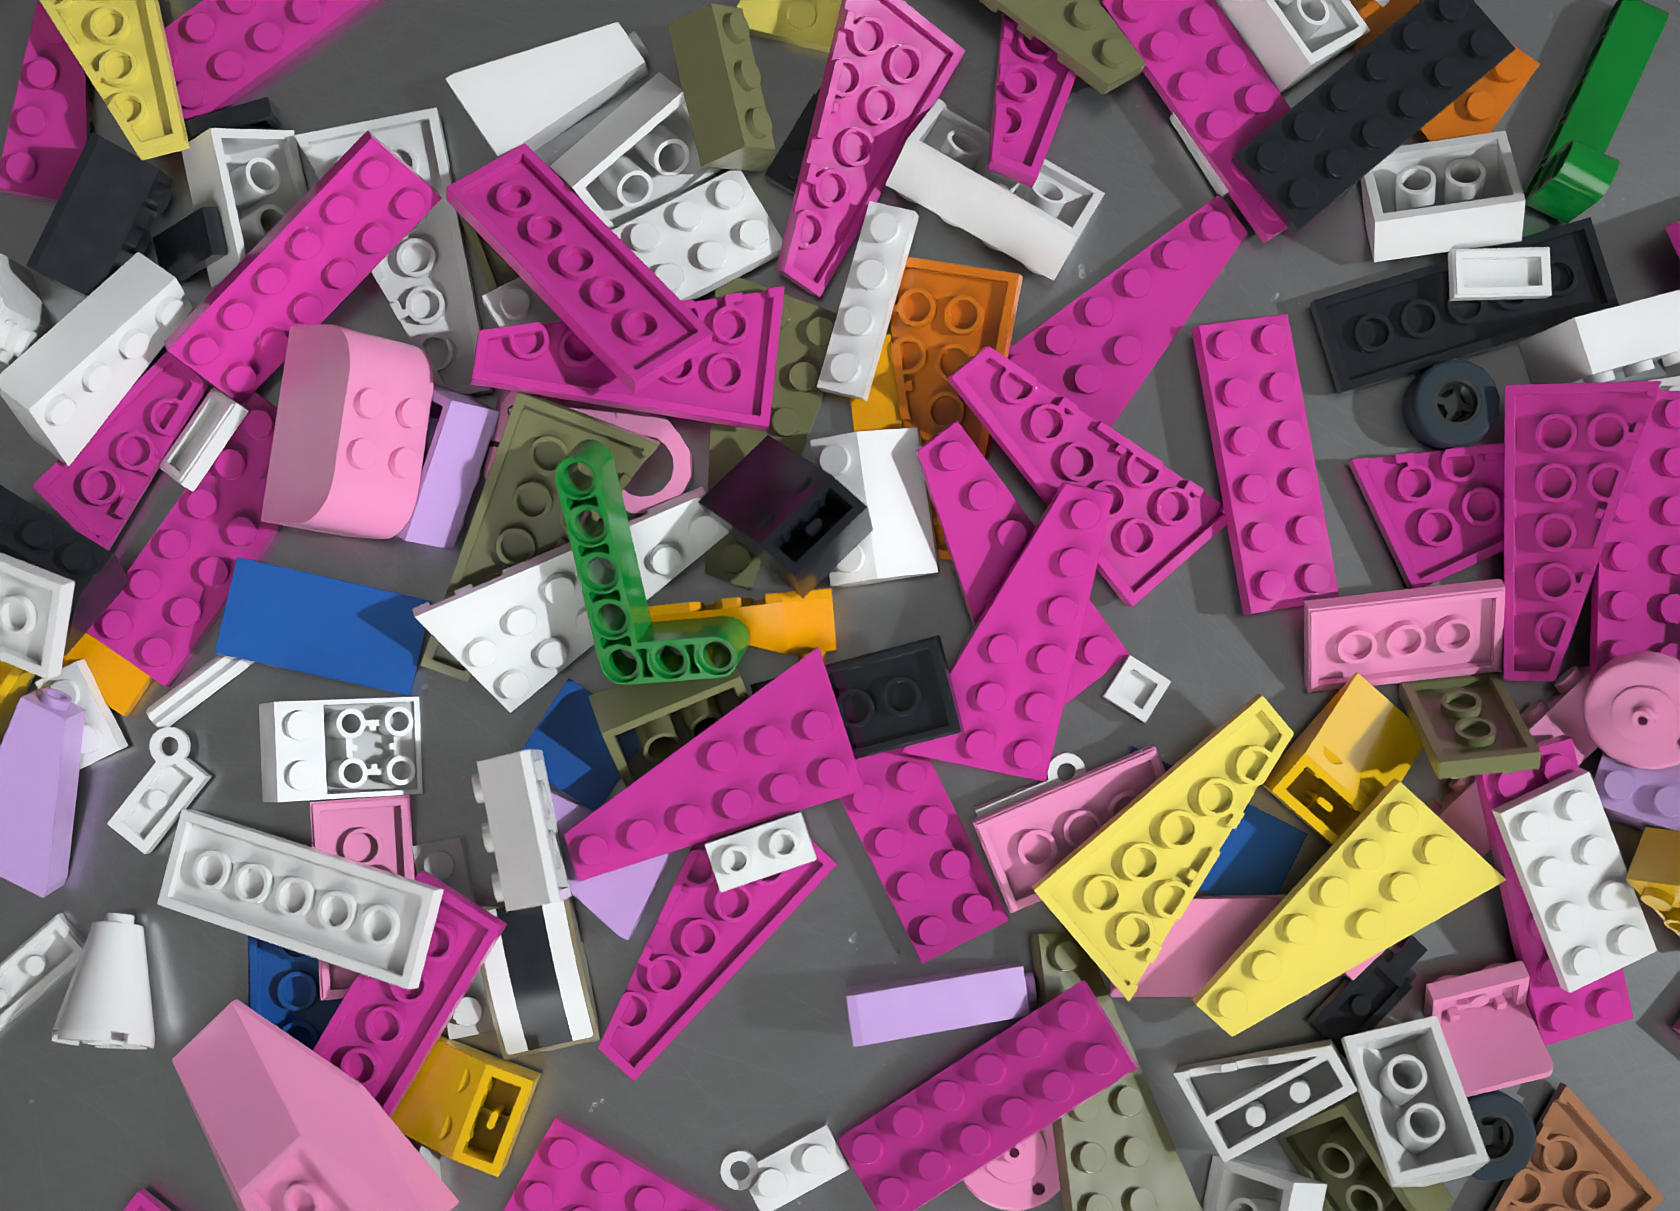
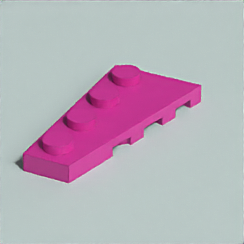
(1026, 104)
(124, 453)

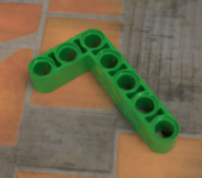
(1574, 164)
(624, 586)

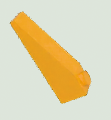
(776, 624)

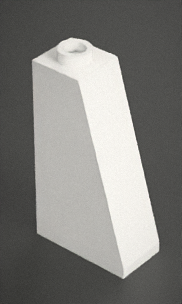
(549, 87)

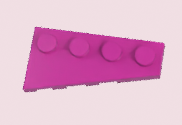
(47, 116)

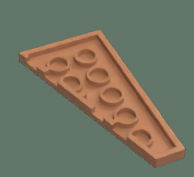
(1576, 1167)

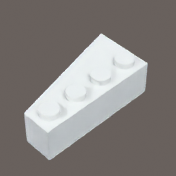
(93, 356)

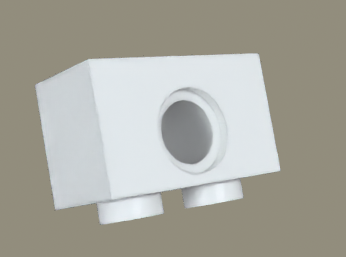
(760, 851)

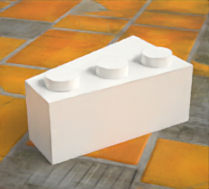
(1606, 343)
(1263, 1092)

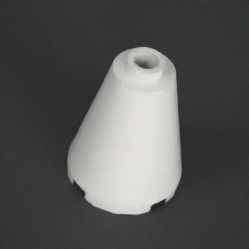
(109, 990)

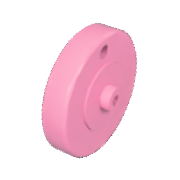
(1636, 710)
(1021, 1176)

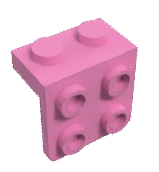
(1489, 1027)

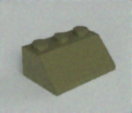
(722, 89)
(663, 716)
(1343, 1153)

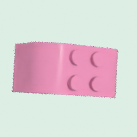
(348, 433)

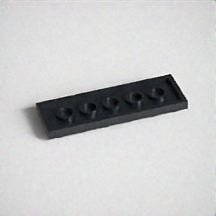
(1371, 107)
(1412, 324)

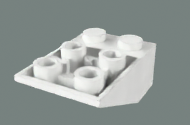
(340, 748)

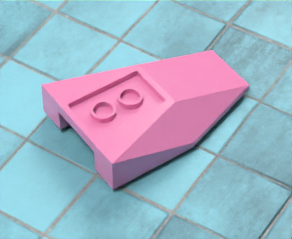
(296, 1126)

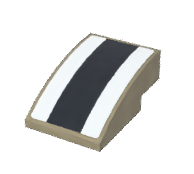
(539, 981)

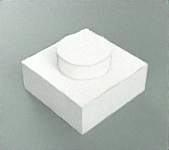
(1136, 689)

